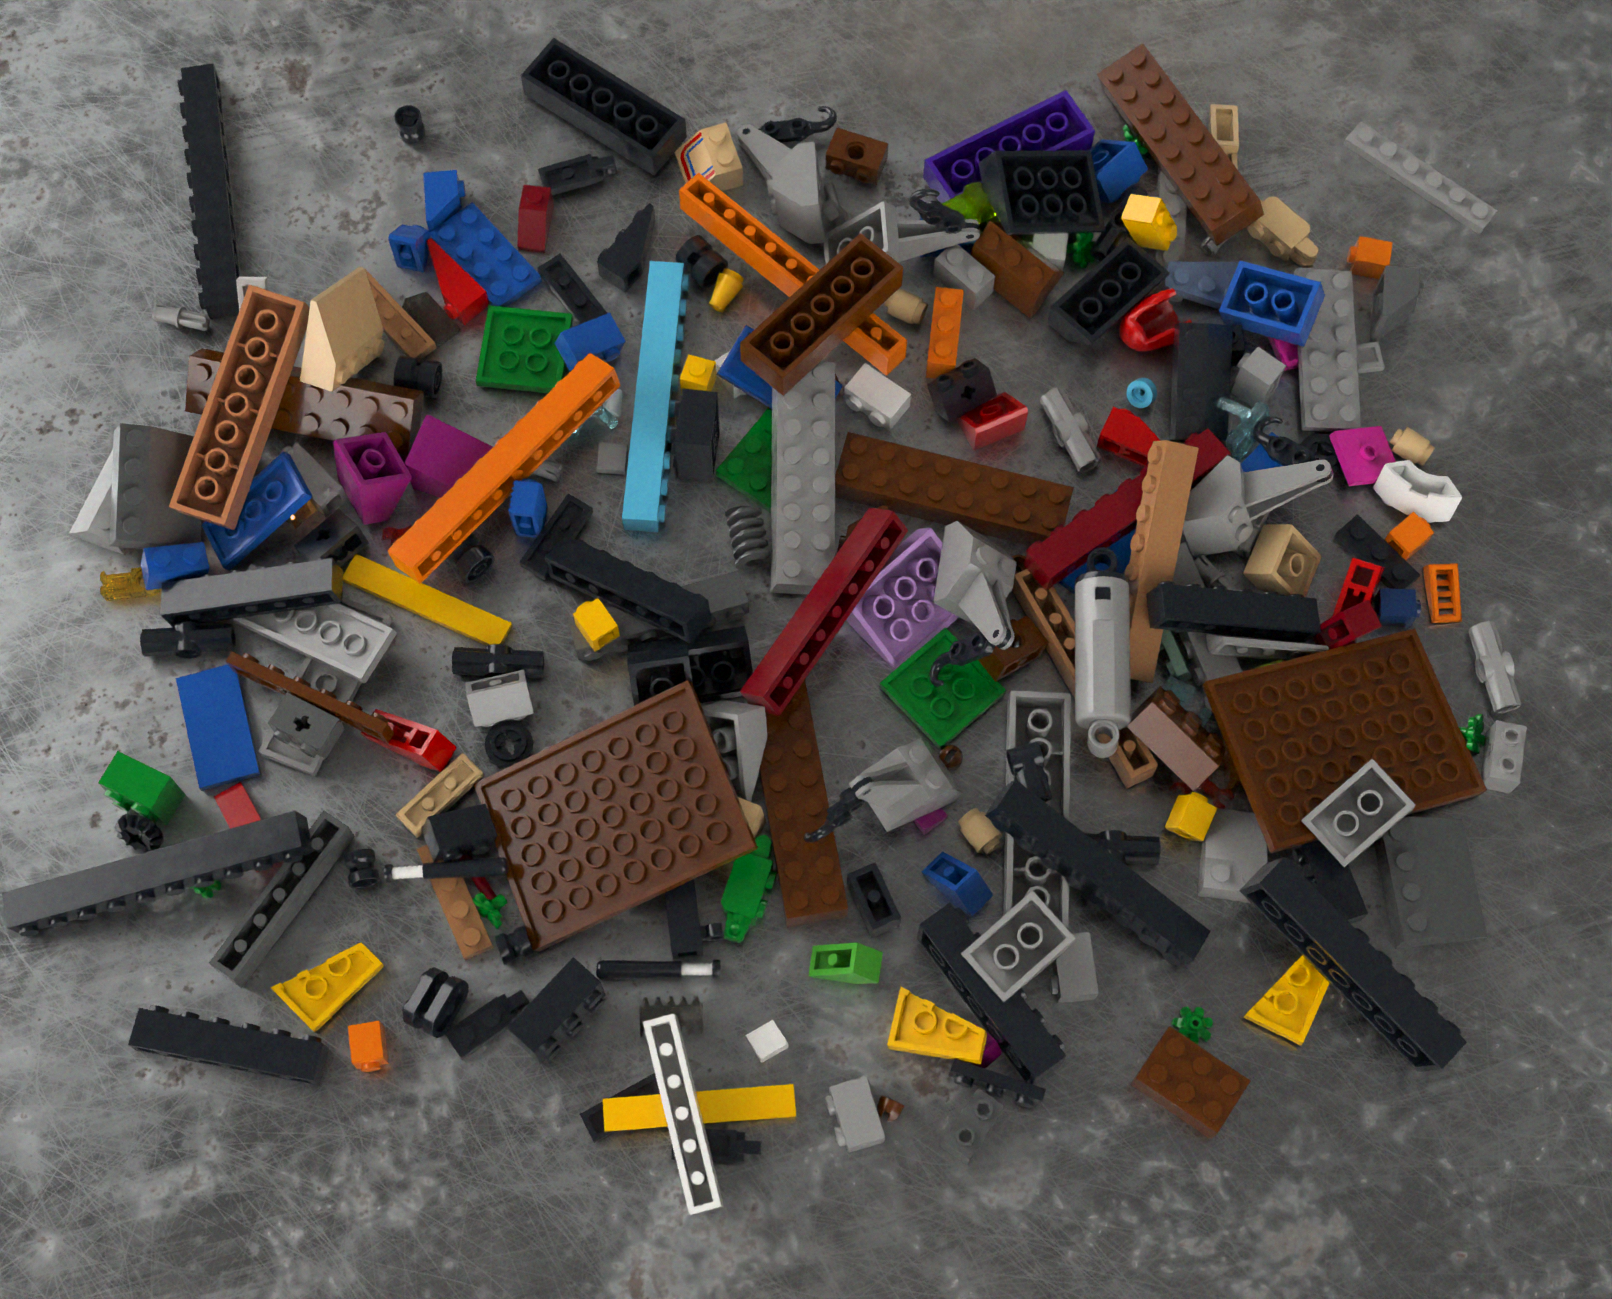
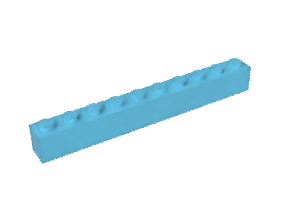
(654, 396)

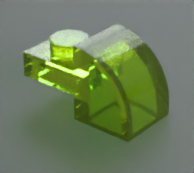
(972, 203)

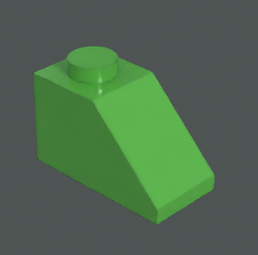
(846, 963)

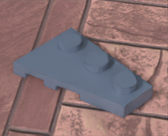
(1200, 281)

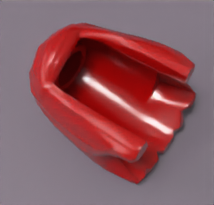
(1150, 323)

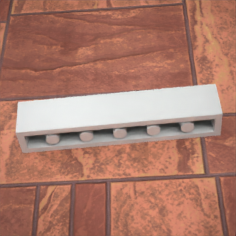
(683, 1114)

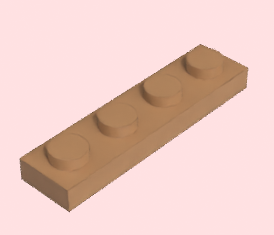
(399, 325)
(459, 912)

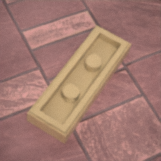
(440, 793)

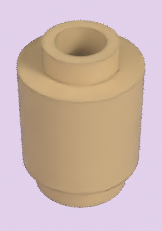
(906, 306)
(1411, 446)
(980, 831)

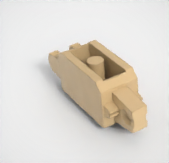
(1284, 233)

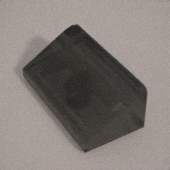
(431, 318)

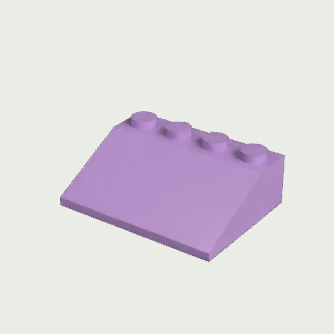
(898, 607)

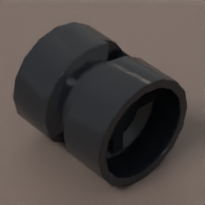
(701, 261)
(418, 376)
(471, 559)

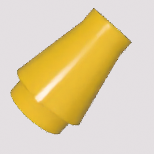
(726, 288)

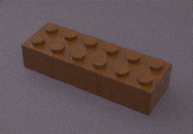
(821, 314)

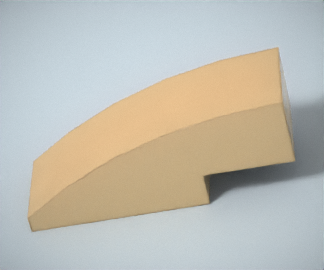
(1224, 129)

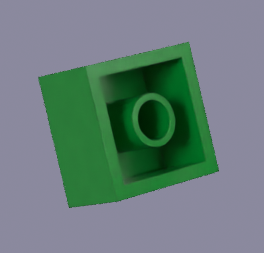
(141, 788)

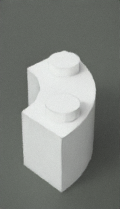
(1416, 491)

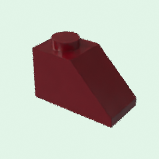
(534, 218)
(1348, 626)

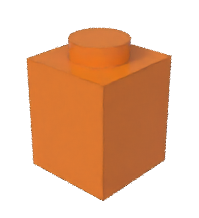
(1369, 257)
(1410, 536)
(368, 1046)

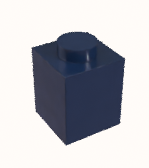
(1396, 607)

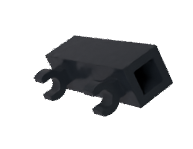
(684, 924)

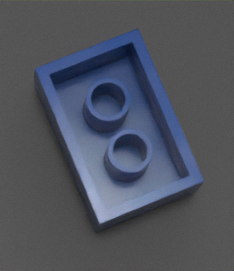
(1272, 303)

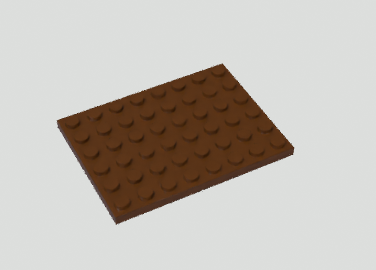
(1324, 715)
(615, 816)

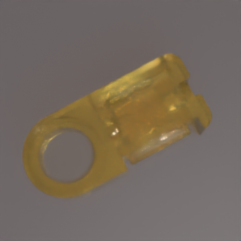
(124, 586)

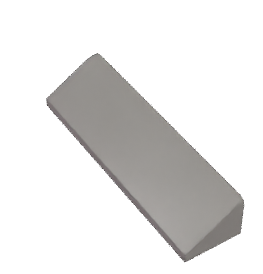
(1260, 647)

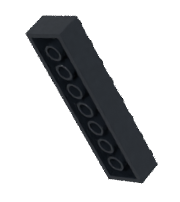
(1353, 965)

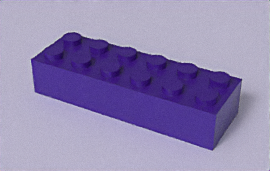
(1047, 126)

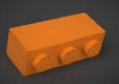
(944, 331)

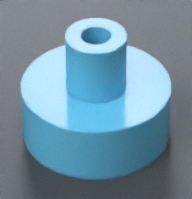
(1141, 392)

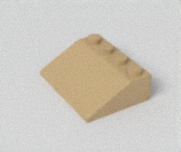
(341, 332)

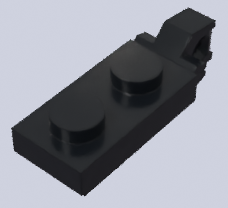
(576, 172)
(485, 1023)
(728, 1145)

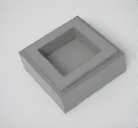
(1369, 357)
(612, 458)

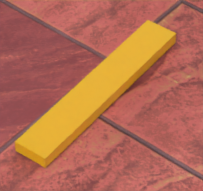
(426, 601)
(715, 1107)

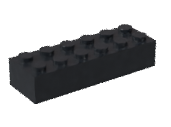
(604, 106)
(1011, 1023)

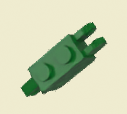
(746, 889)

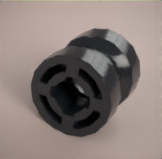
(409, 124)
(361, 868)
(514, 945)

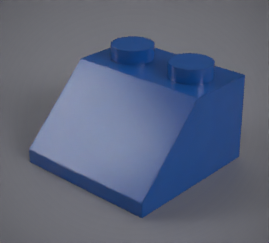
(1116, 167)

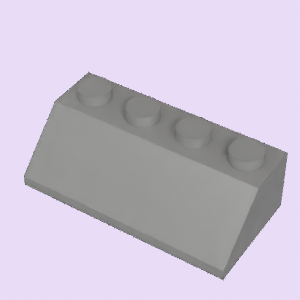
(94, 518)

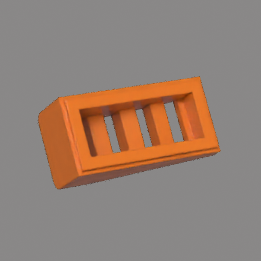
(1431, 583)

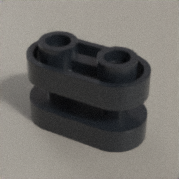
(435, 1002)

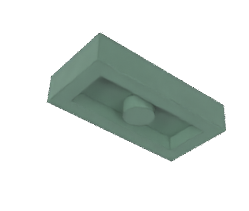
(1177, 663)

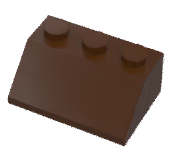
(1019, 270)

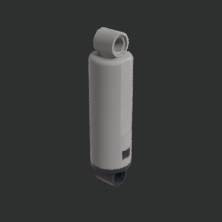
(1102, 652)

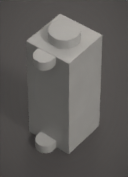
(325, 490)

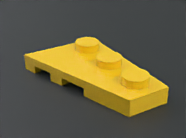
(327, 987)
(1291, 1002)
(933, 1032)

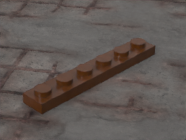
(274, 679)

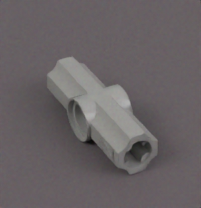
(1070, 429)
(1494, 667)

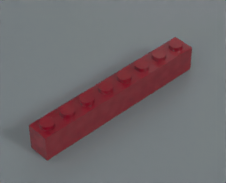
(1108, 520)
(824, 611)

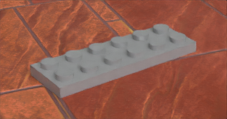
(1330, 358)
(327, 635)
(319, 677)

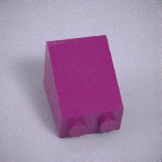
(442, 456)
(371, 475)

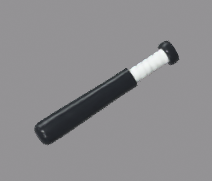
(453, 869)
(654, 969)

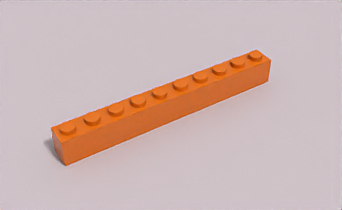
(780, 264)
(511, 459)

